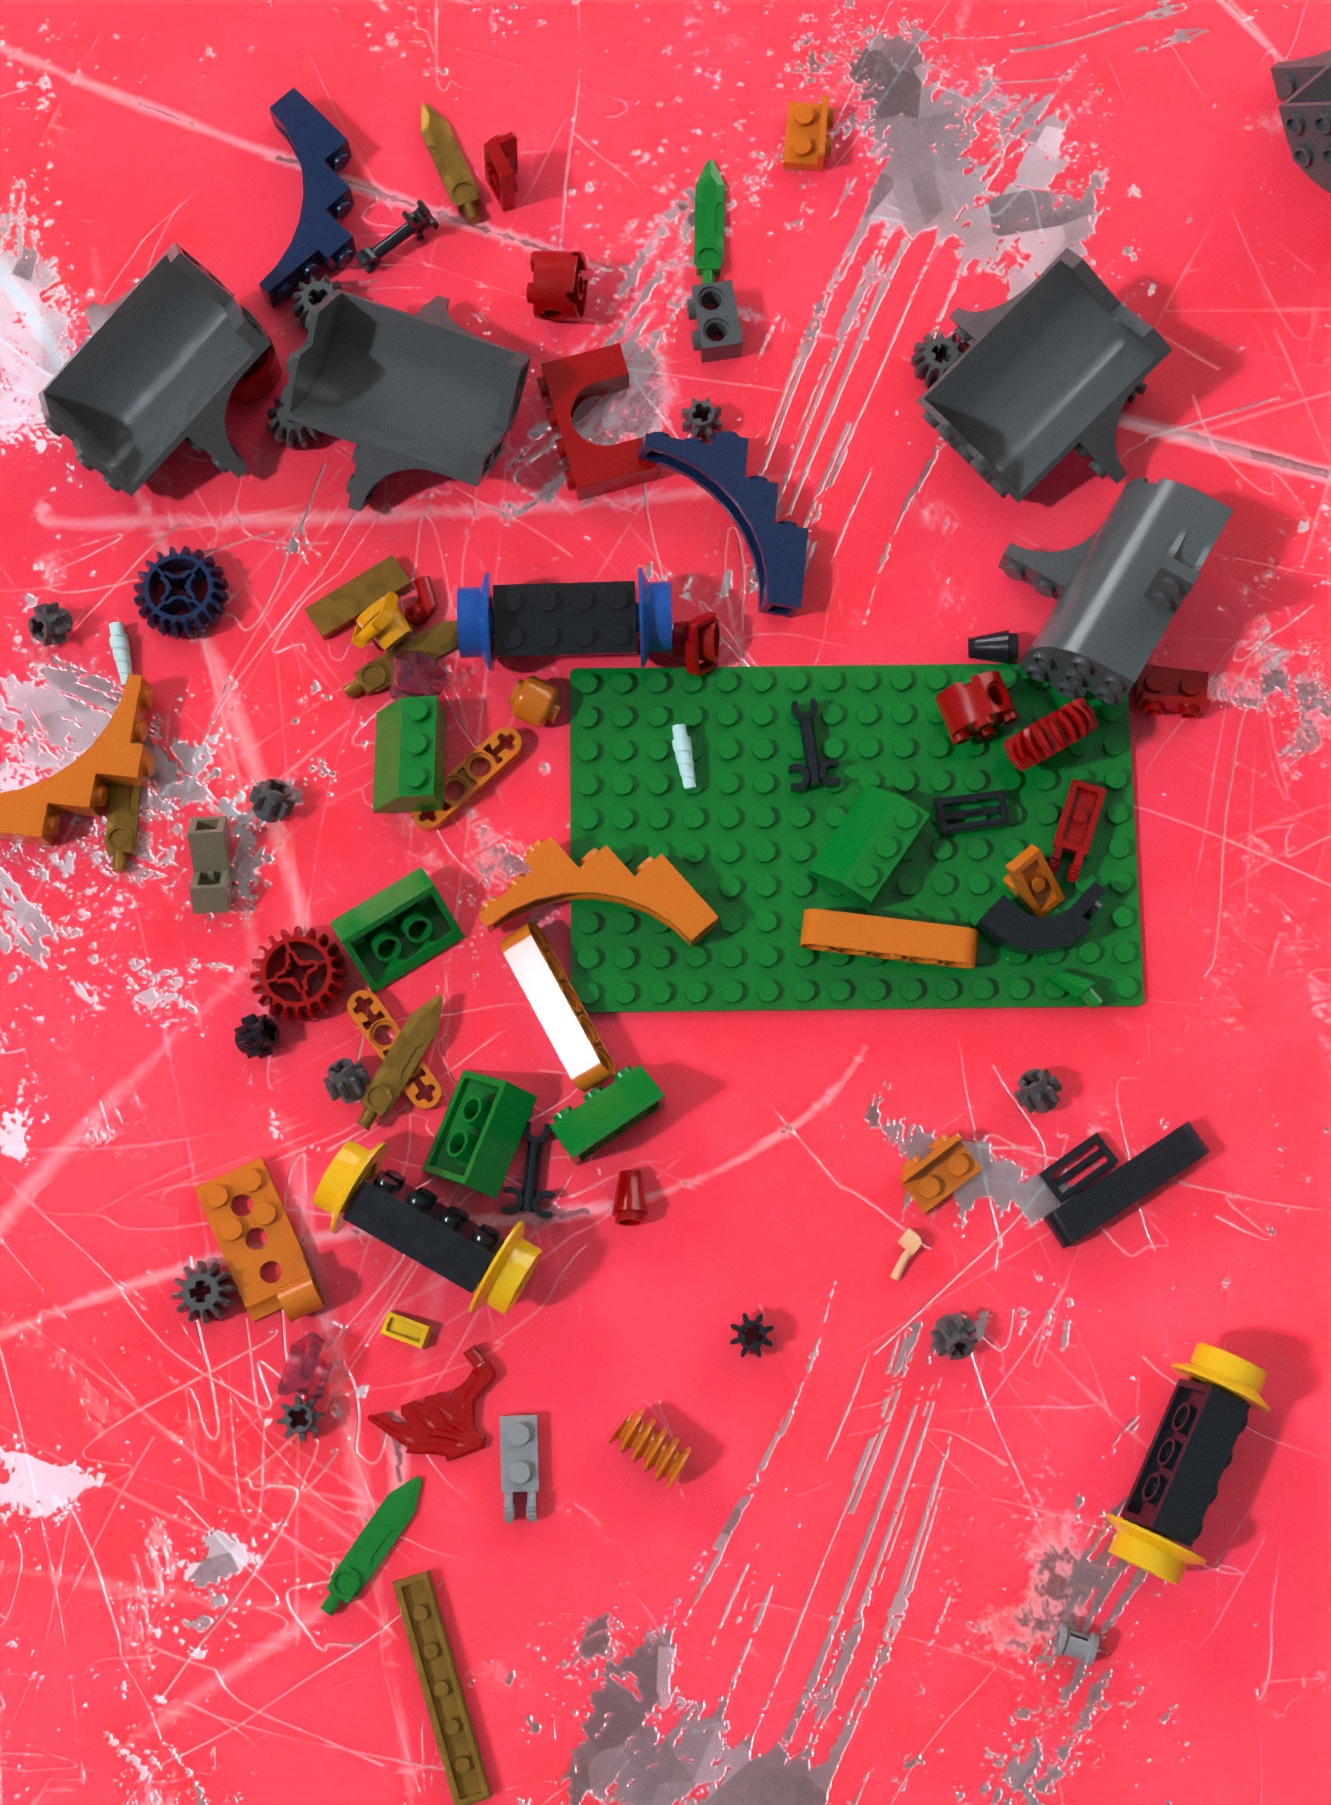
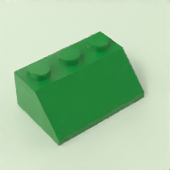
(410, 756)
(869, 844)
(397, 929)
(607, 1113)
(480, 1133)

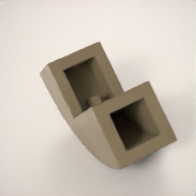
(211, 864)

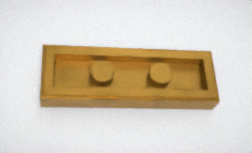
(354, 597)

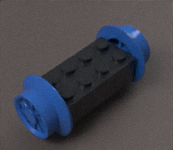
(563, 619)

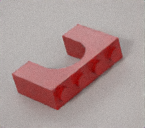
(568, 385)

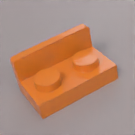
(806, 135)
(938, 1173)

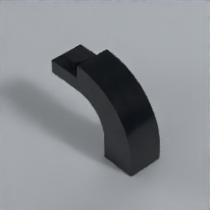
(1031, 935)

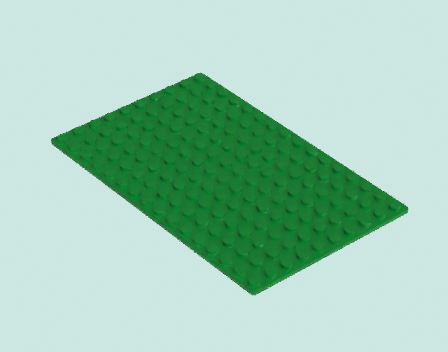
(753, 840)

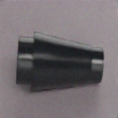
(994, 647)

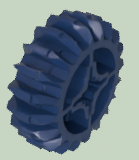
(165, 613)

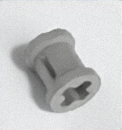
(1075, 1644)

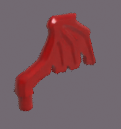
(443, 1424)

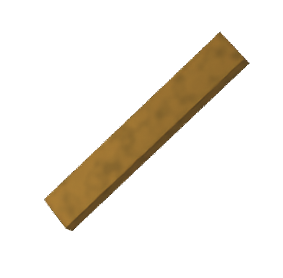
(442, 1689)

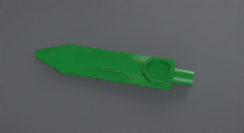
(709, 223)
(372, 1545)

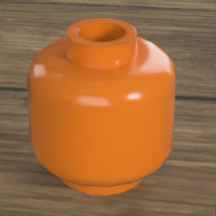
(535, 701)

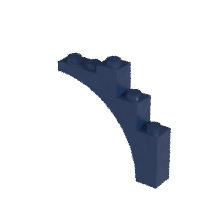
(326, 198)
(751, 502)

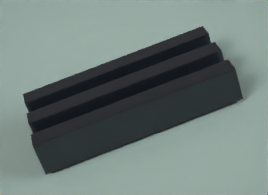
(941, 817)
(1052, 1186)

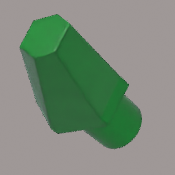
(1077, 986)

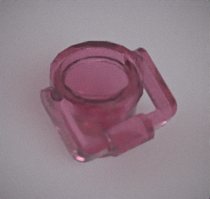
(413, 675)
(304, 1369)

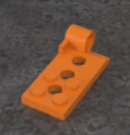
(297, 1288)

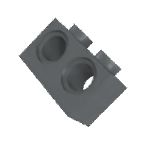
(718, 321)

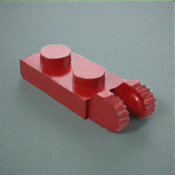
(1076, 825)

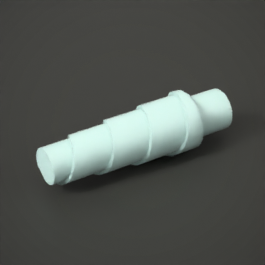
(121, 650)
(683, 753)

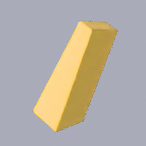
(406, 1330)

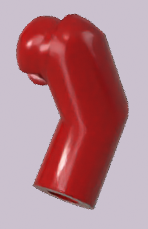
(425, 605)

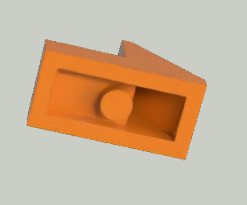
(1033, 882)

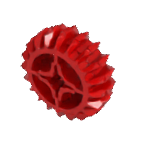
(1050, 734)
(283, 978)

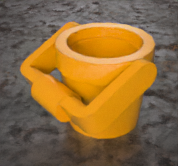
(383, 623)

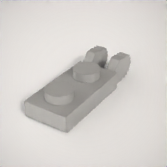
(519, 1463)

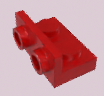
(500, 168)
(1172, 691)

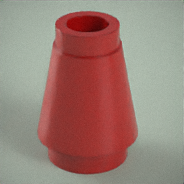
(629, 1199)

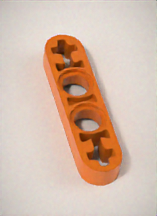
(473, 784)
(362, 1020)

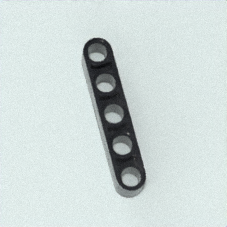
(1126, 1184)

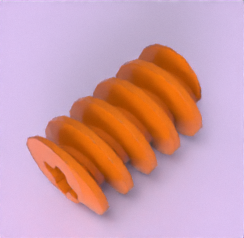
(651, 1446)

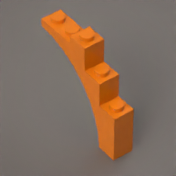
(81, 788)
(602, 877)

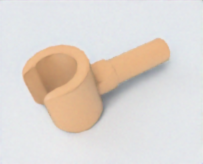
(910, 1242)

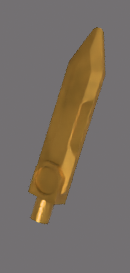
(450, 163)
(378, 672)
(122, 824)
(401, 1061)

